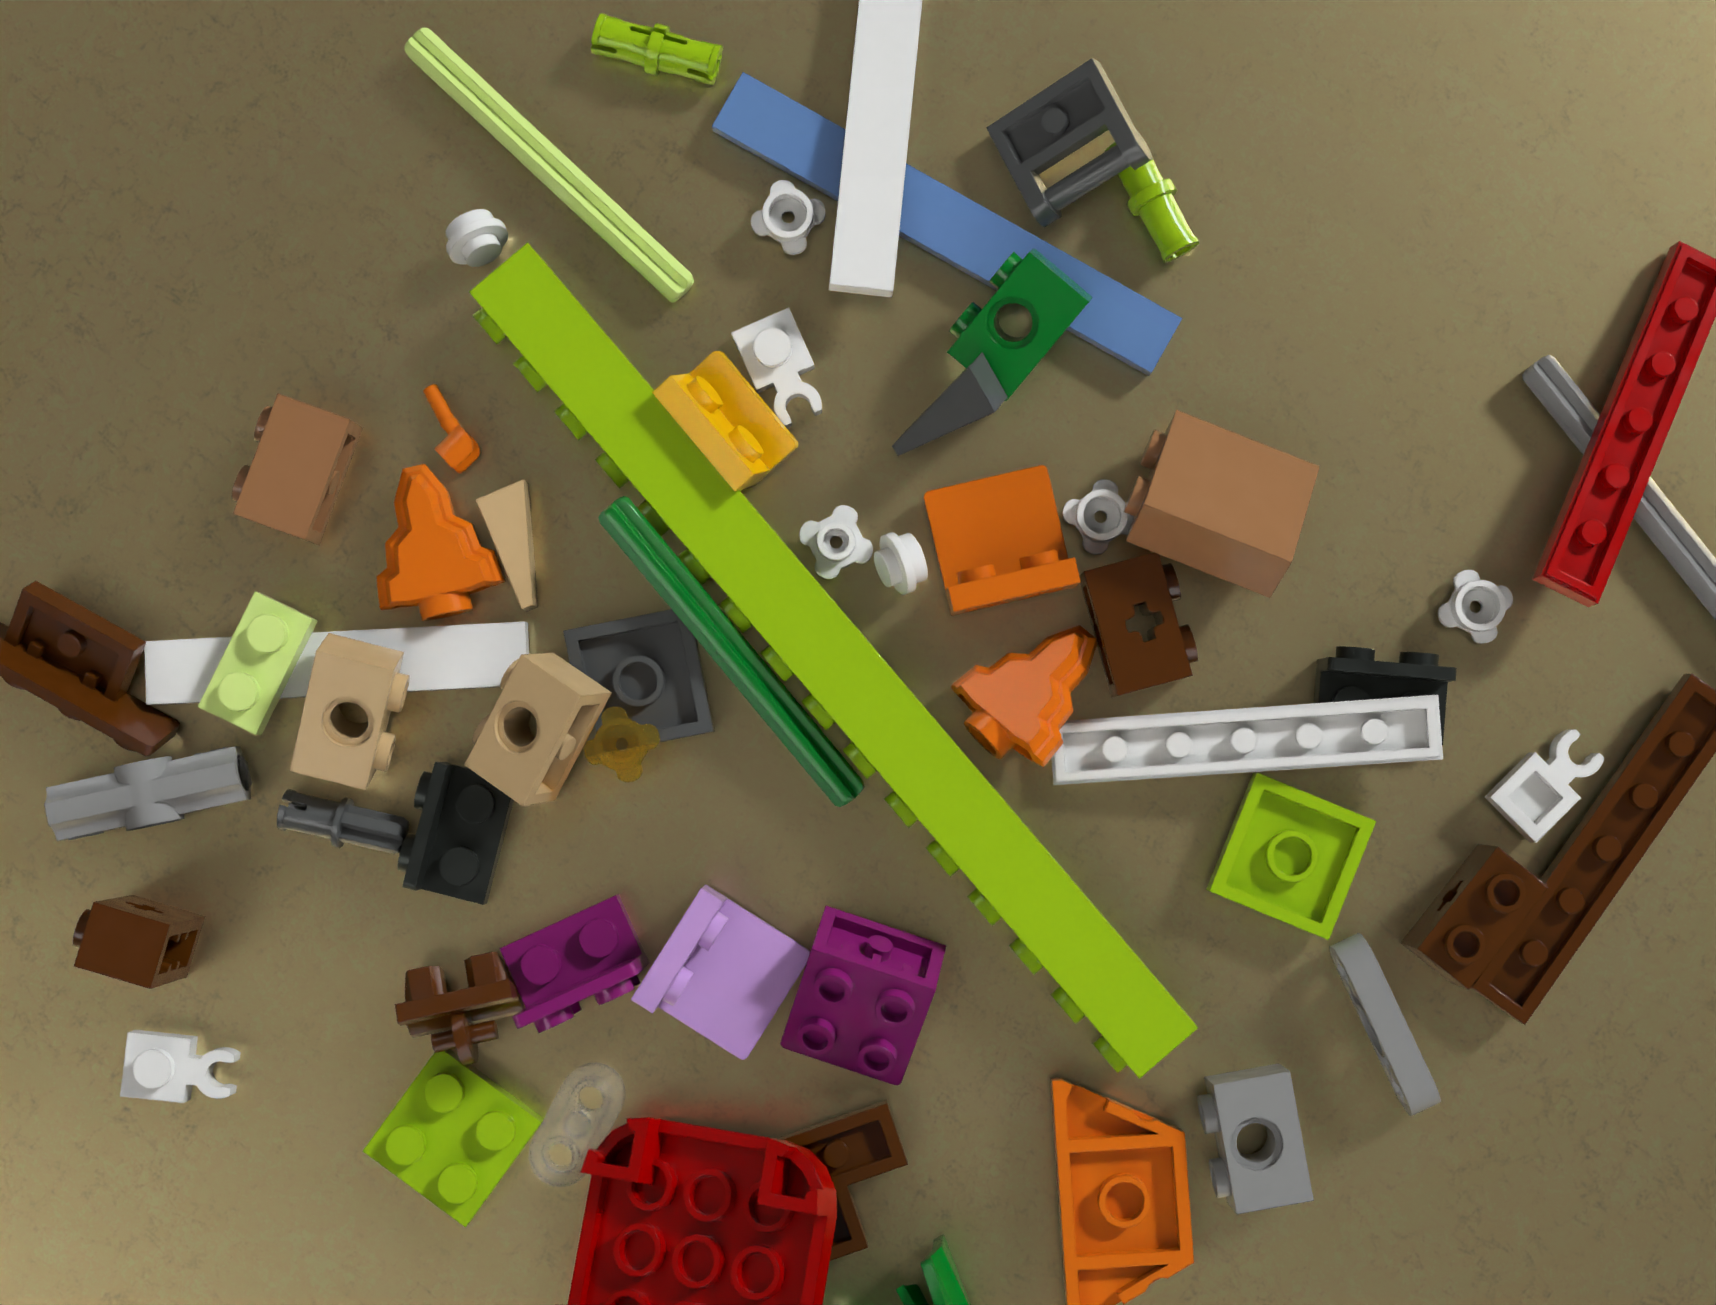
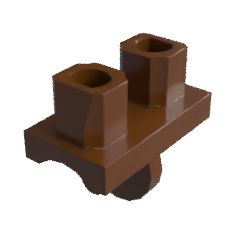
(463, 1014)

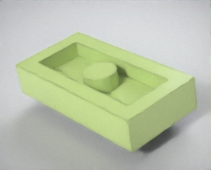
(257, 663)

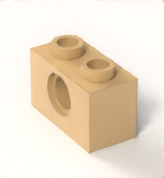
(565, 711)
(328, 742)

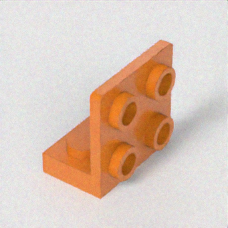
(999, 540)

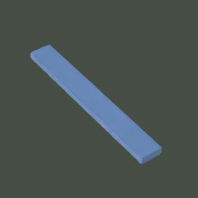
(943, 220)

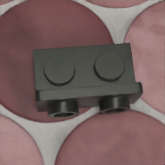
(1358, 677)
(456, 834)

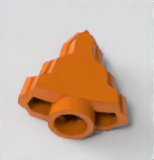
(433, 554)
(1027, 696)

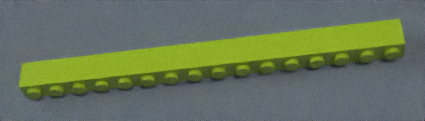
(835, 664)

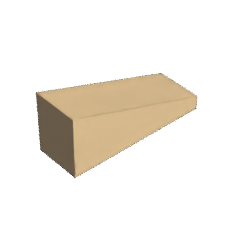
(510, 526)

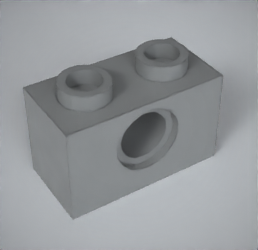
(1276, 1172)

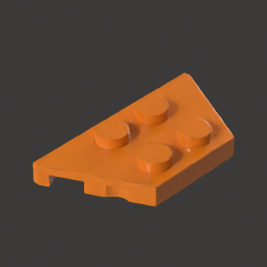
(1117, 1196)

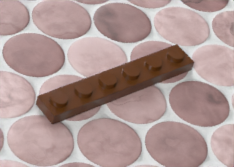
(1605, 849)

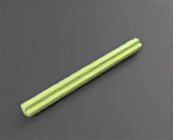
(549, 164)

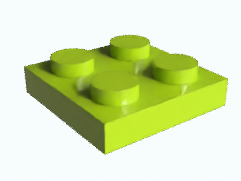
(1291, 855)
(453, 1135)

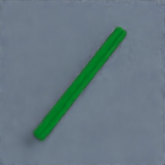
(731, 651)

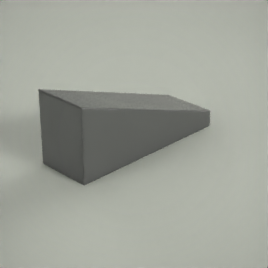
(966, 400)

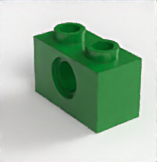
(1049, 297)

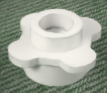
(785, 199)
(1081, 514)
(830, 559)
(1493, 602)

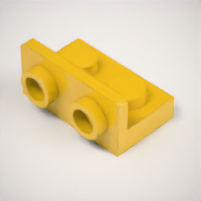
(727, 420)

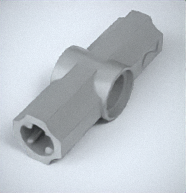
(148, 793)

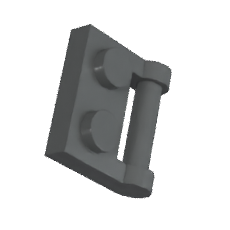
(1057, 125)

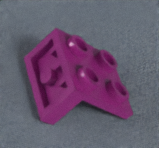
(572, 960)
(863, 996)

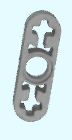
(1385, 1024)

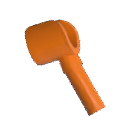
(458, 446)

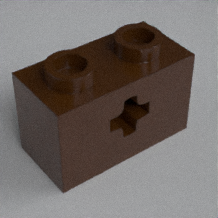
(1110, 601)
(1474, 915)
(137, 940)

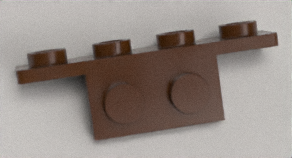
(80, 668)

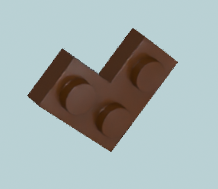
(853, 1151)

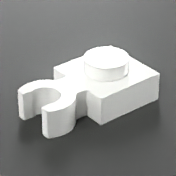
(776, 358)
(1538, 791)
(167, 1066)

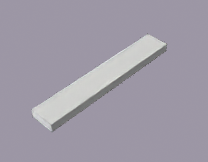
(875, 147)
(433, 658)
(1249, 740)

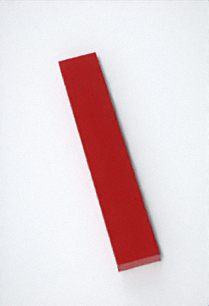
(1631, 428)

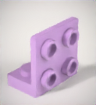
(723, 972)

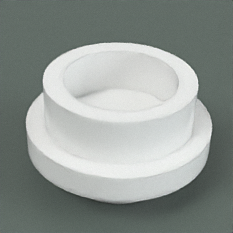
(475, 238)
(900, 562)

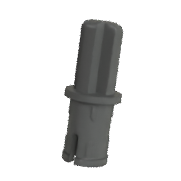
(342, 822)

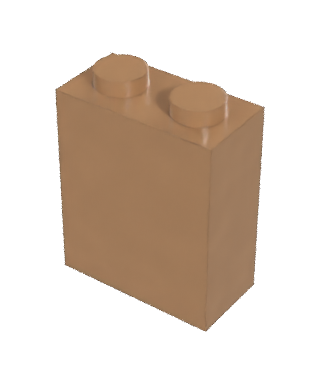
(1220, 503)

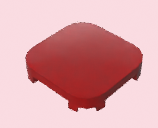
(703, 1219)

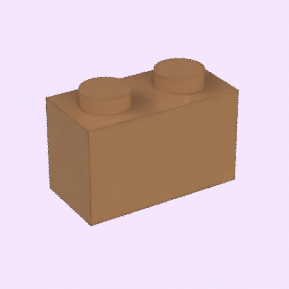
(296, 468)

